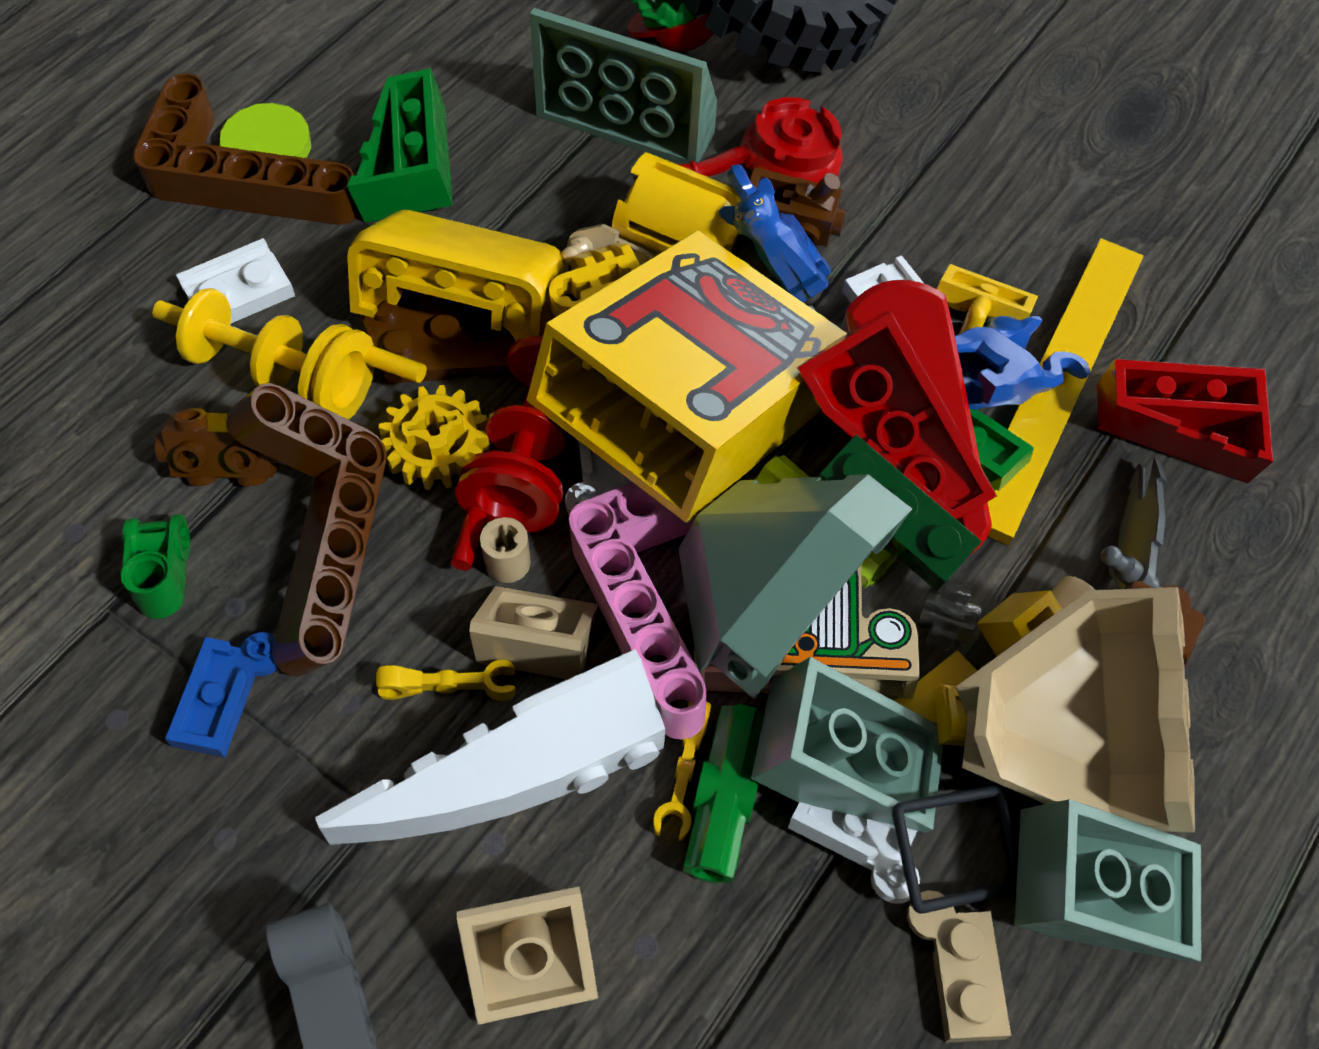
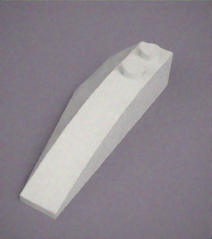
(554, 746)

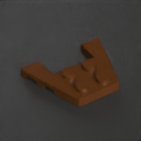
(434, 335)

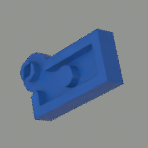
(219, 693)

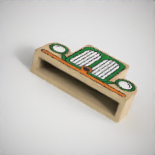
(870, 650)

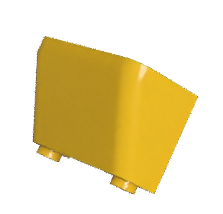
(456, 265)

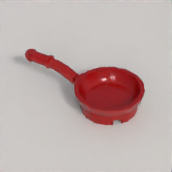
(784, 140)

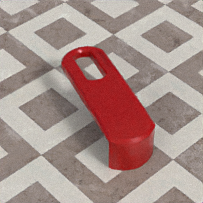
(929, 329)

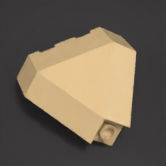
(1091, 710)

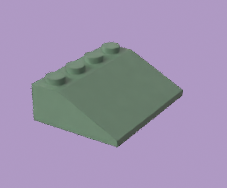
(621, 88)

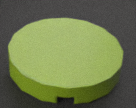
(268, 130)

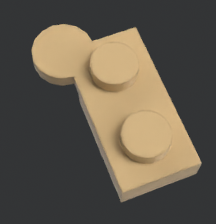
(965, 972)

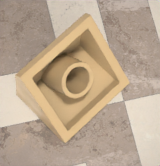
(534, 632)
(527, 955)

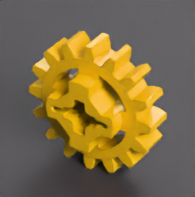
(433, 436)

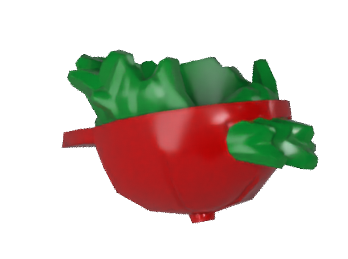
(669, 24)

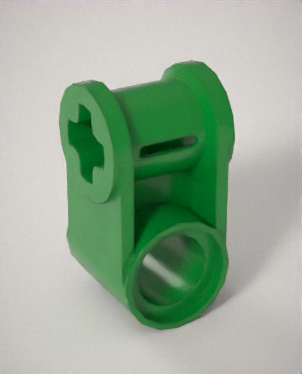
(154, 555)

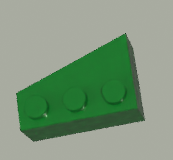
(407, 152)

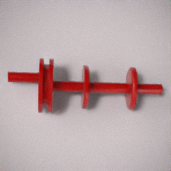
(512, 480)

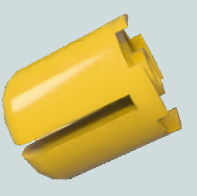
(671, 205)

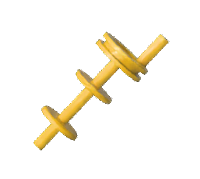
(332, 373)

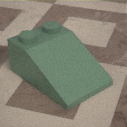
(846, 747)
(1108, 882)

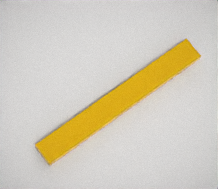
(1046, 413)

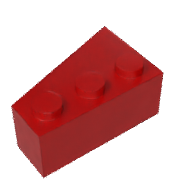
(1191, 412)

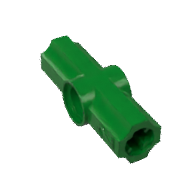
(725, 796)

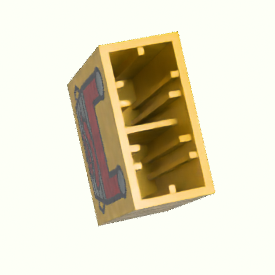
(682, 372)

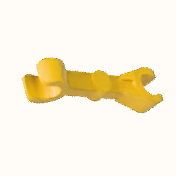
(400, 682)
(683, 774)

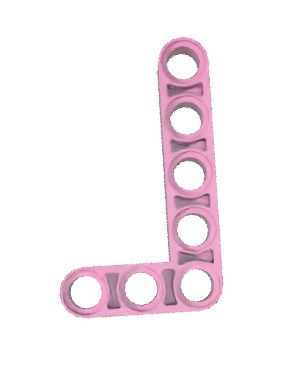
(615, 550)

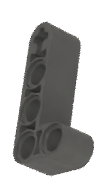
(323, 979)

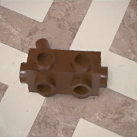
(810, 202)
(203, 449)

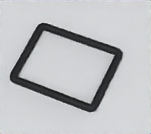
(907, 858)

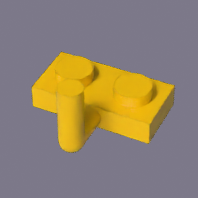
(983, 297)

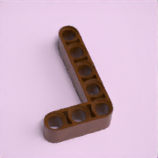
(188, 171)
(346, 467)

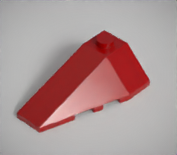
(882, 393)

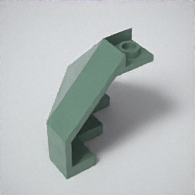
(772, 561)

